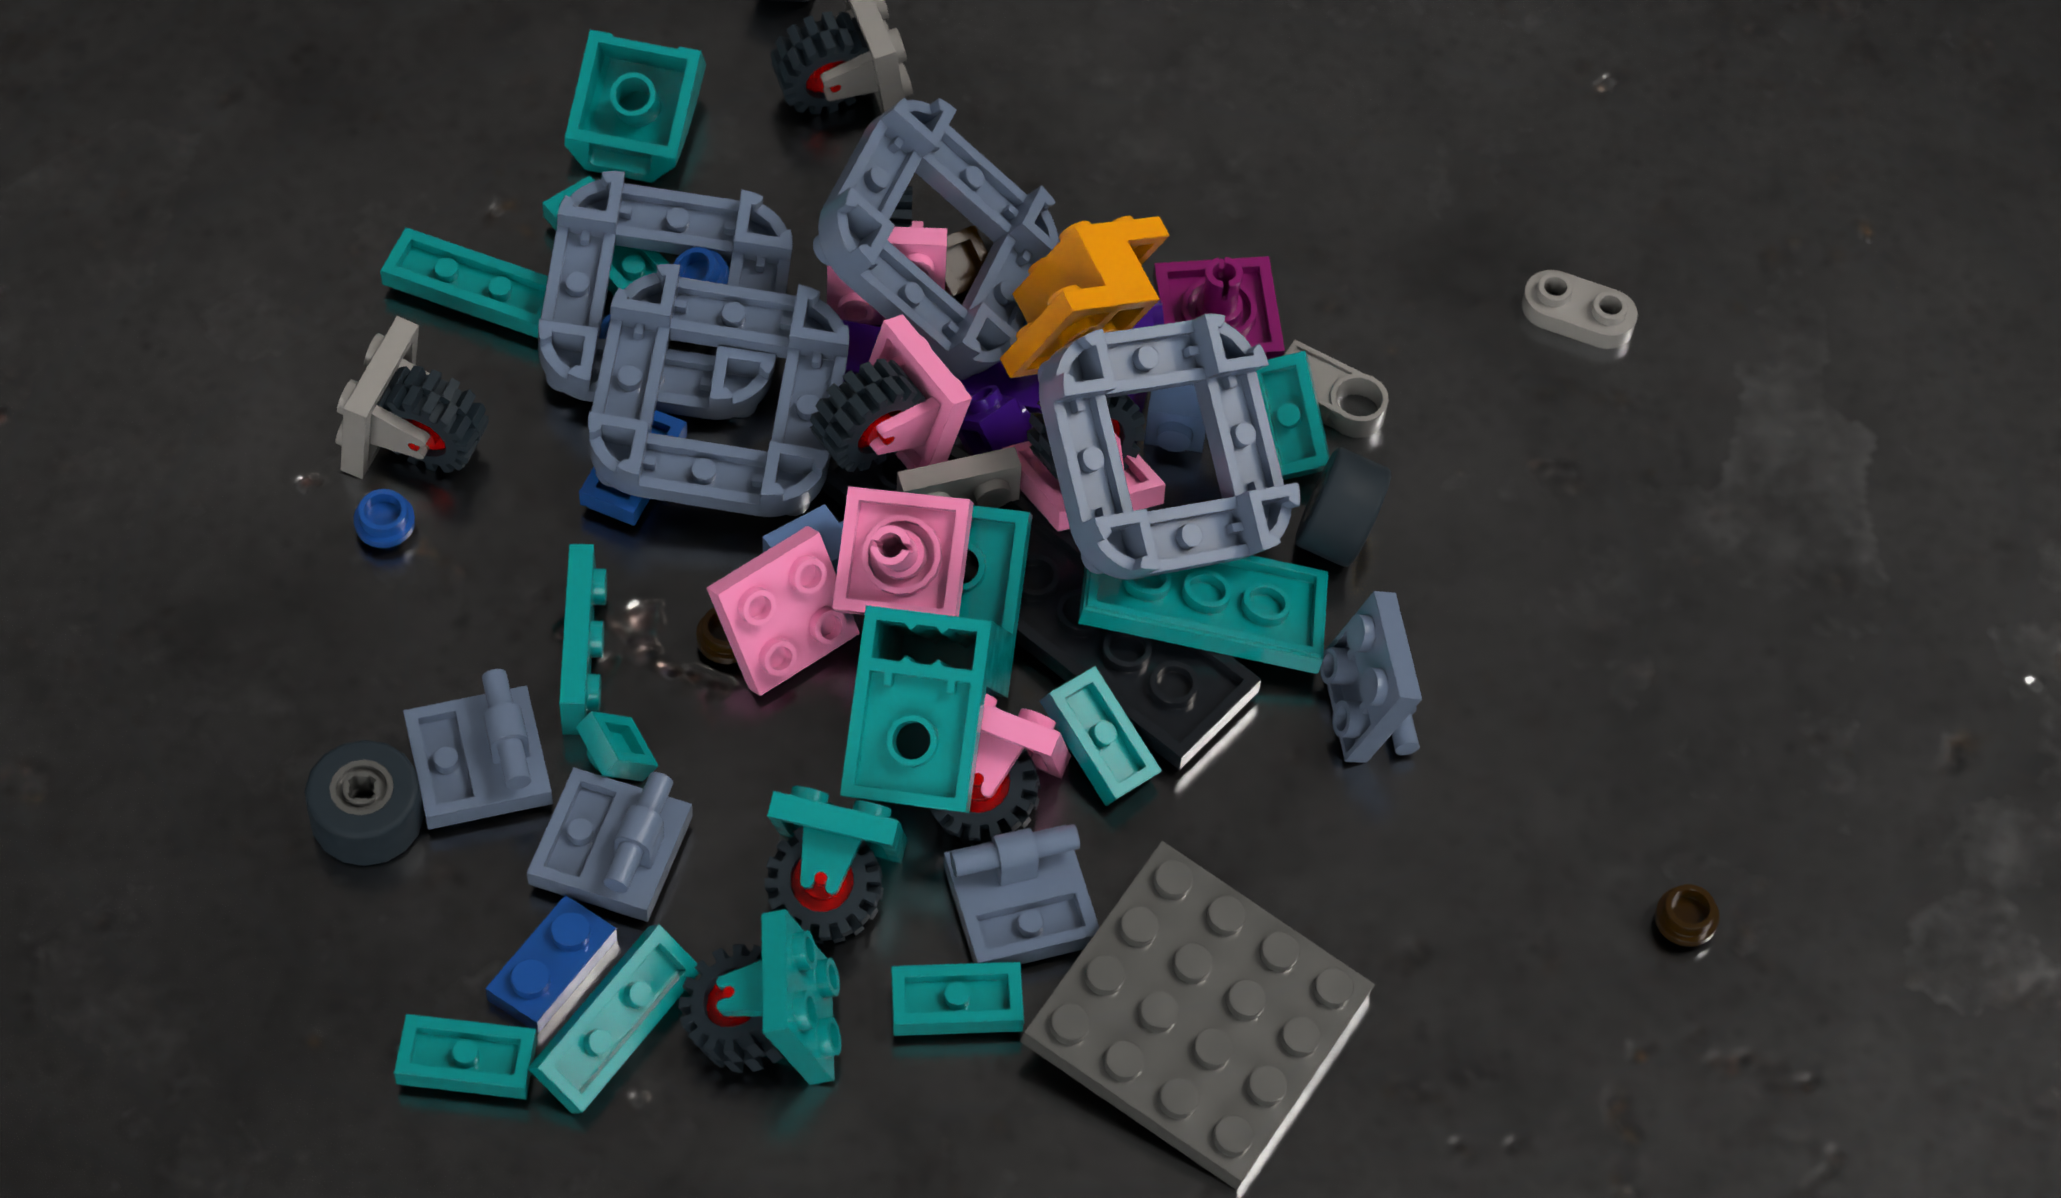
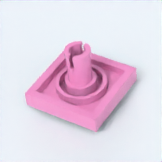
(902, 552)
(782, 610)

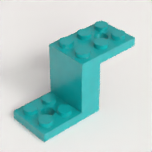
(937, 675)

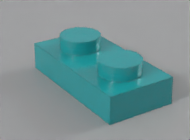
(1294, 415)
(1100, 735)
(957, 998)
(465, 1056)

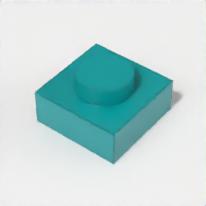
(616, 746)

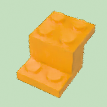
(1084, 286)

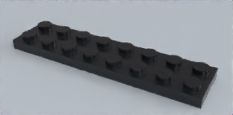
(1167, 690)

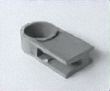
(1337, 380)

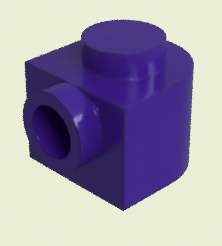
(993, 422)

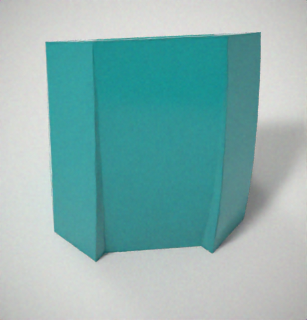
(633, 106)

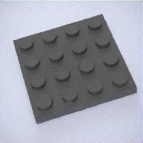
(1197, 1014)

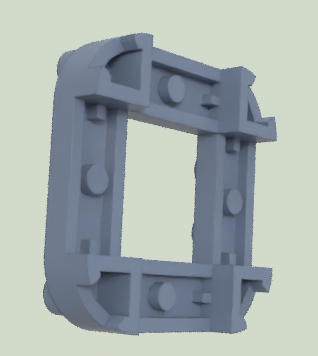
(666, 222)
(857, 228)
(1088, 461)
(703, 472)

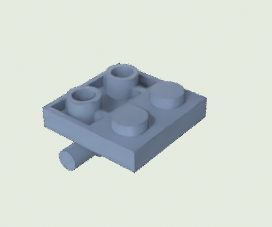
(1372, 681)
(478, 754)
(611, 842)
(1022, 895)

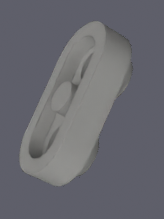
(1579, 309)

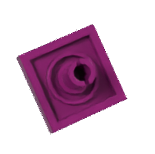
(1228, 287)

